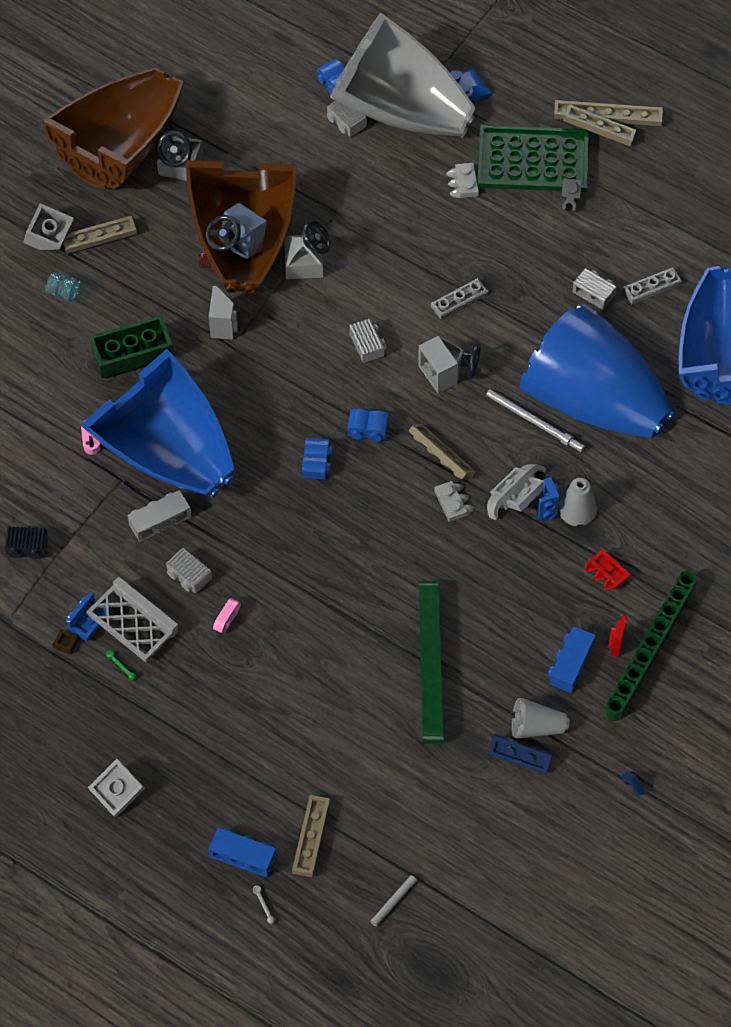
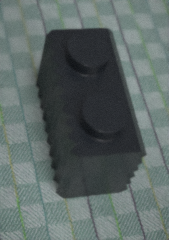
(26, 542)

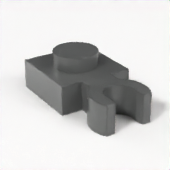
(571, 191)

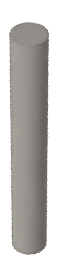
(393, 900)

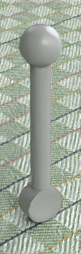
(257, 890)

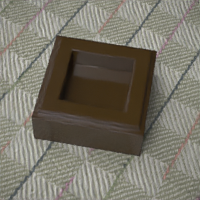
(65, 641)

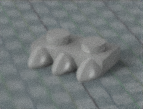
(463, 181)
(452, 502)

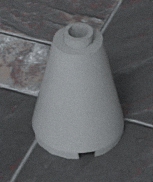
(578, 503)
(537, 720)

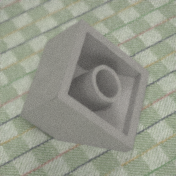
(47, 228)
(222, 316)

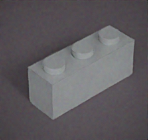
(159, 515)

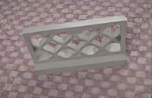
(146, 610)

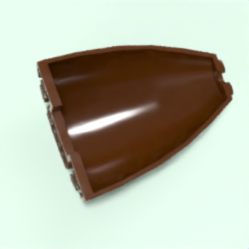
(114, 126)
(264, 192)

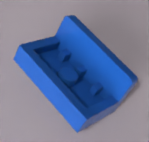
(550, 499)
(80, 623)

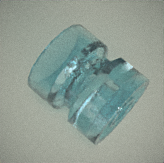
(64, 286)

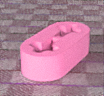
(86, 437)
(227, 615)

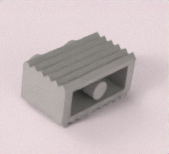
(346, 118)
(594, 288)
(367, 340)
(188, 571)

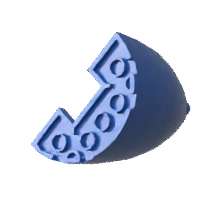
(707, 338)
(596, 376)
(166, 430)

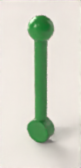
(110, 655)

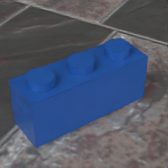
(571, 659)
(242, 852)

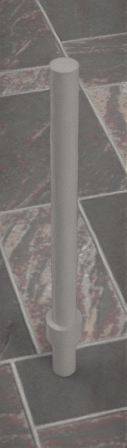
(566, 438)

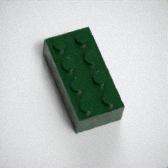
(130, 346)

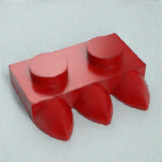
(607, 569)
(617, 635)

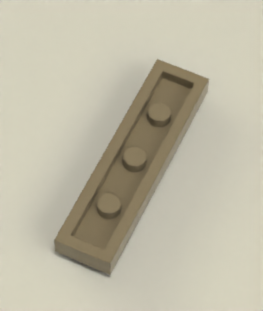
(599, 125)
(99, 234)
(444, 453)
(311, 836)

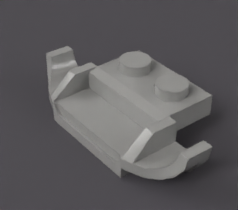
(516, 490)

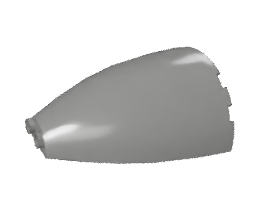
(402, 84)

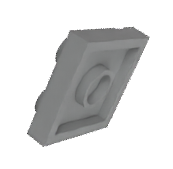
(116, 787)

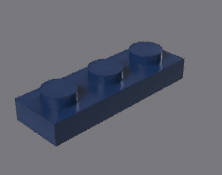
(520, 753)

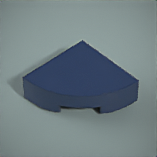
(634, 782)

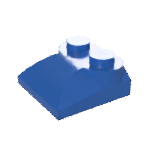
(471, 84)

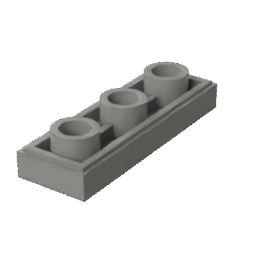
(652, 285)
(459, 298)

